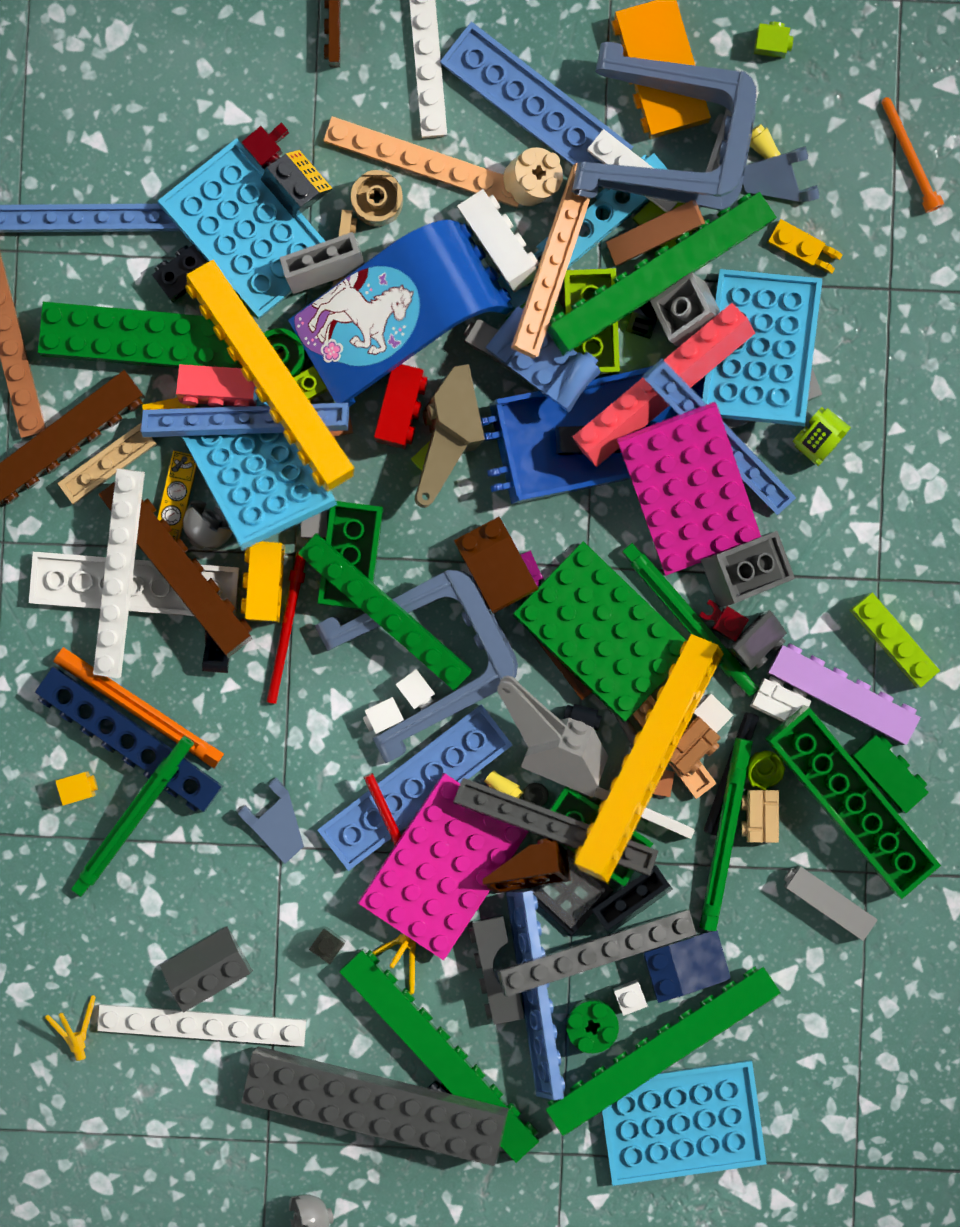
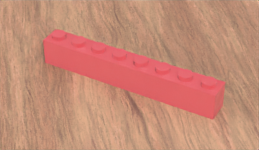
(642, 402)

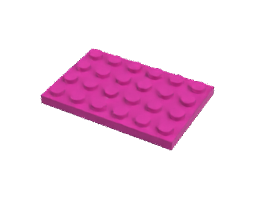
(689, 487)
(437, 870)

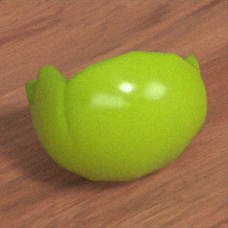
(765, 769)

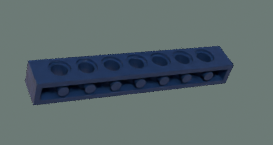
(49, 695)

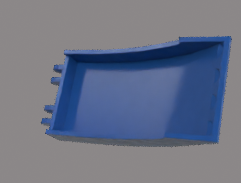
(528, 445)

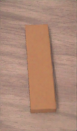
(655, 232)

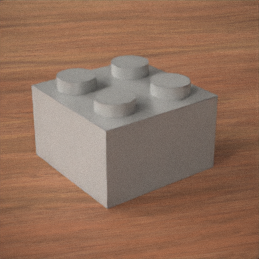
(685, 308)

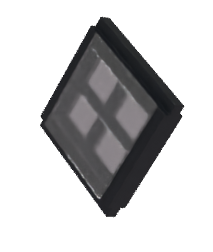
(572, 901)

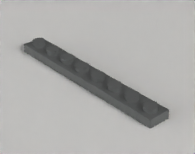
(544, 822)
(596, 953)

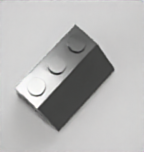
(205, 969)

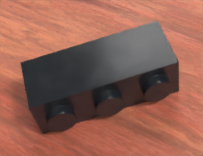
(632, 900)

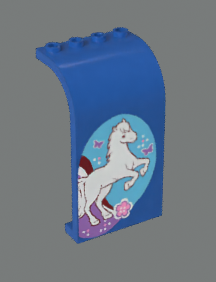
(397, 306)

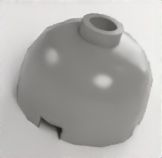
(205, 526)
(310, 1212)

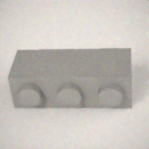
(322, 262)

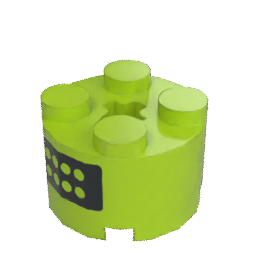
(822, 436)

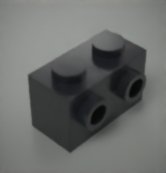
(173, 274)

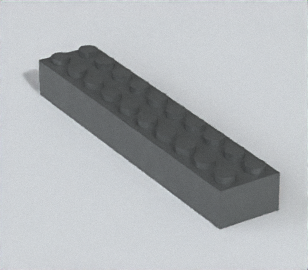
(375, 1105)

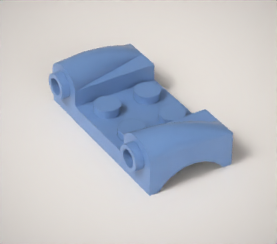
(551, 373)

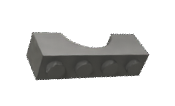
(490, 937)

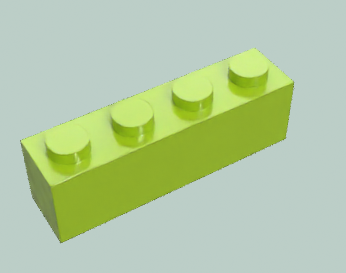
(894, 640)

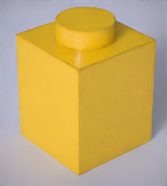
(76, 787)

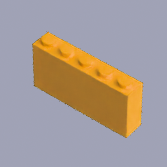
(658, 34)

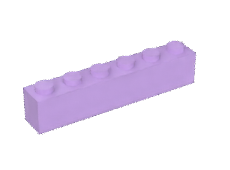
(843, 694)

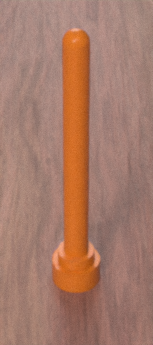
(931, 200)

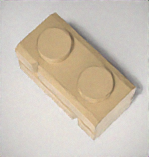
(761, 816)

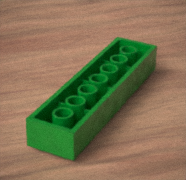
(130, 337)
(852, 801)

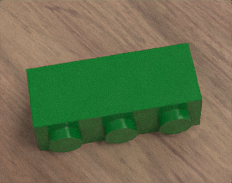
(890, 773)

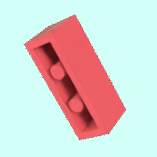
(214, 386)

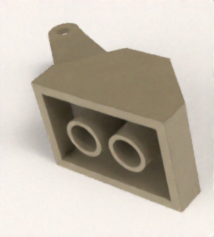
(454, 428)

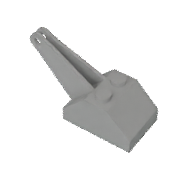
(557, 748)

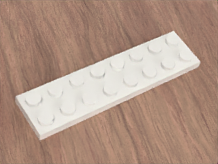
(80, 580)

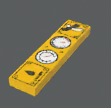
(177, 491)

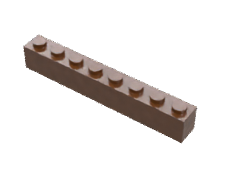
(67, 435)
(186, 578)

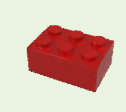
(401, 406)

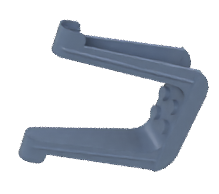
(721, 86)
(489, 637)

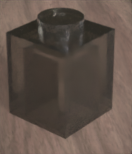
(327, 945)

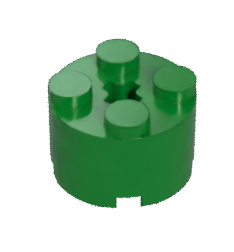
(293, 349)
(586, 1039)

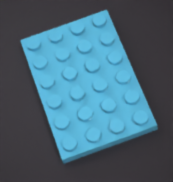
(239, 225)
(772, 370)
(258, 482)
(686, 1124)

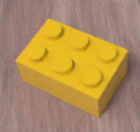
(263, 581)

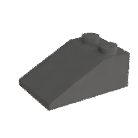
(747, 569)
(757, 640)

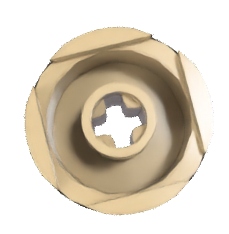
(533, 176)
(366, 187)

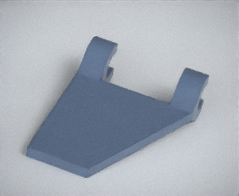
(777, 179)
(277, 825)

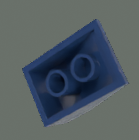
(686, 965)

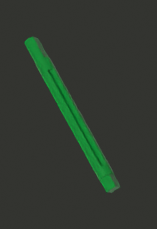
(687, 616)
(132, 817)
(725, 834)

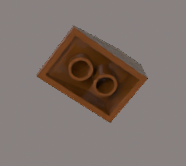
(496, 565)
(532, 867)

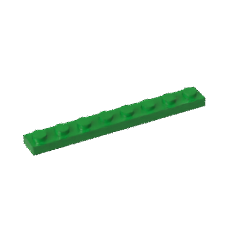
(385, 611)

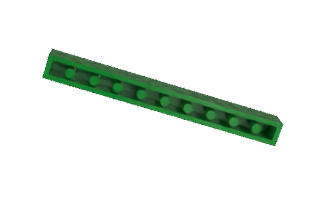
(660, 273)
(433, 1047)
(662, 1051)

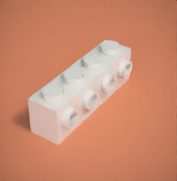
(498, 239)

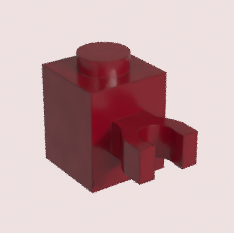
(264, 145)
(727, 622)

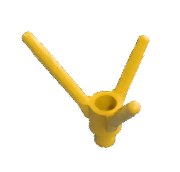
(406, 943)
(76, 1039)

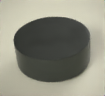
(535, 794)

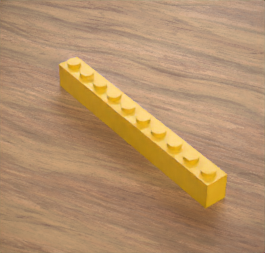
(269, 376)
(648, 758)

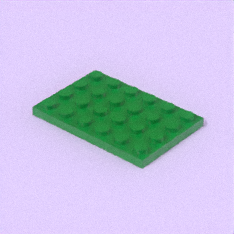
(602, 631)

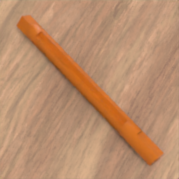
(136, 706)

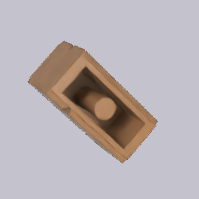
(694, 744)

